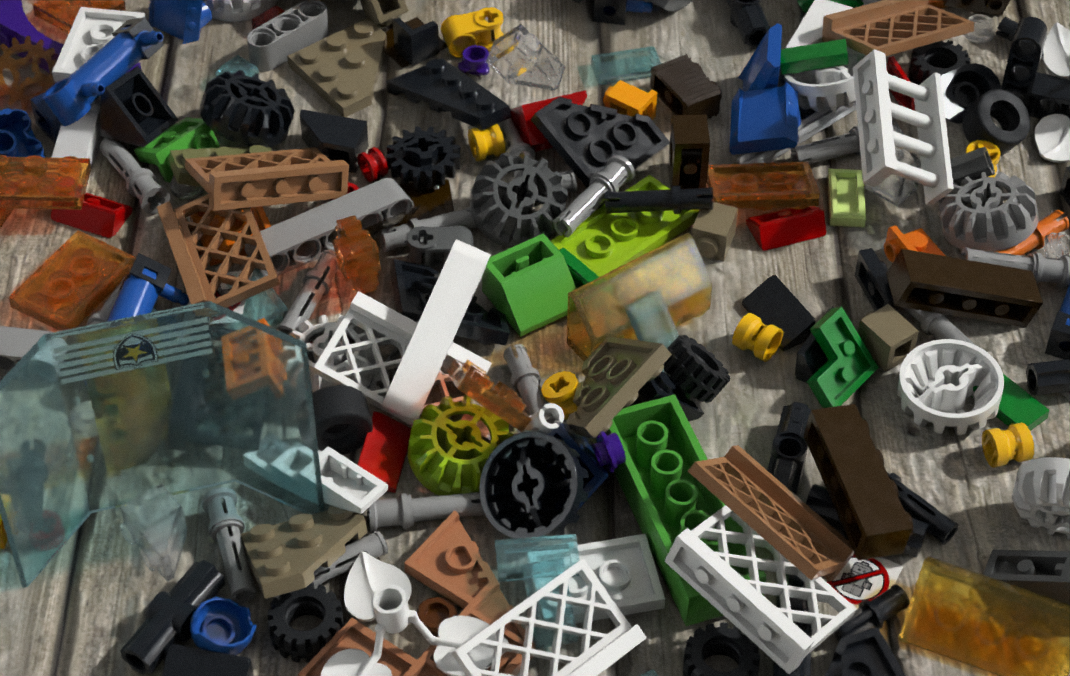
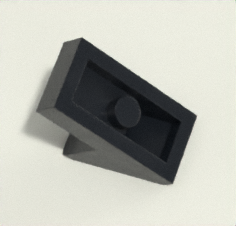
(873, 280)

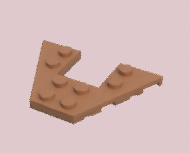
(453, 569)

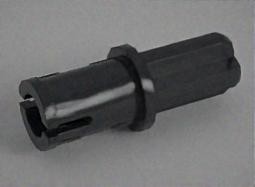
(874, 612)

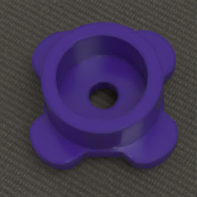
(474, 60)
(609, 451)

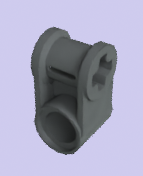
(437, 244)

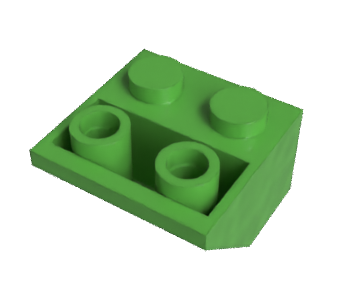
(529, 284)

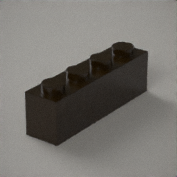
(963, 288)
(858, 482)

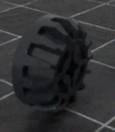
(247, 109)
(519, 474)

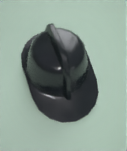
(964, 87)

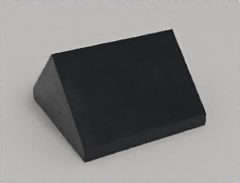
(134, 110)

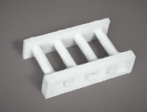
(877, 133)

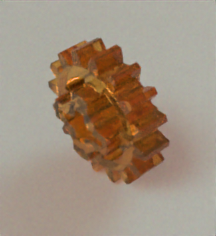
(34, 56)
(356, 255)

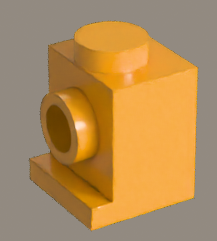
(630, 100)

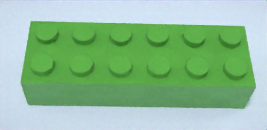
(665, 495)

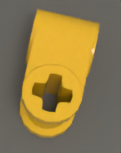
(472, 29)

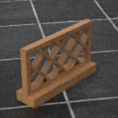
(893, 26)
(269, 178)
(193, 266)
(775, 513)

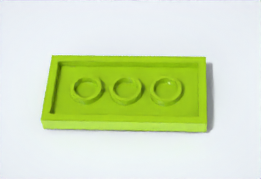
(617, 238)

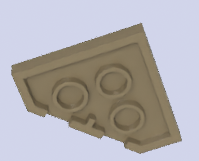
(343, 66)
(613, 381)
(290, 551)

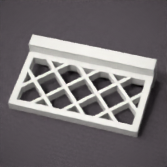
(391, 329)
(742, 599)
(591, 659)

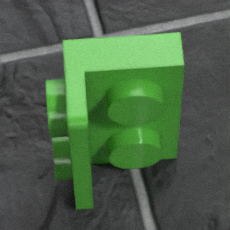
(183, 135)

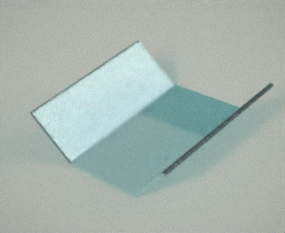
(148, 402)

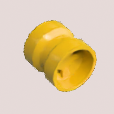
(757, 337)
(1004, 445)

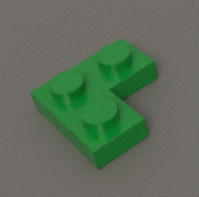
(847, 363)

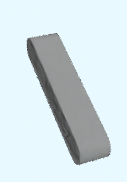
(312, 232)

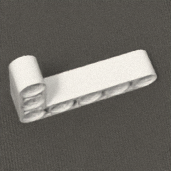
(436, 330)

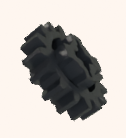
(423, 157)

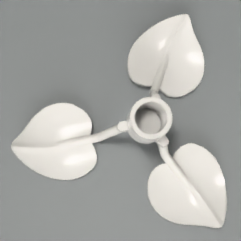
(1053, 130)
(383, 594)

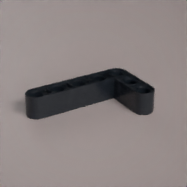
(1038, 91)

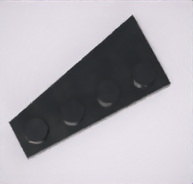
(451, 91)

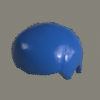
(222, 626)

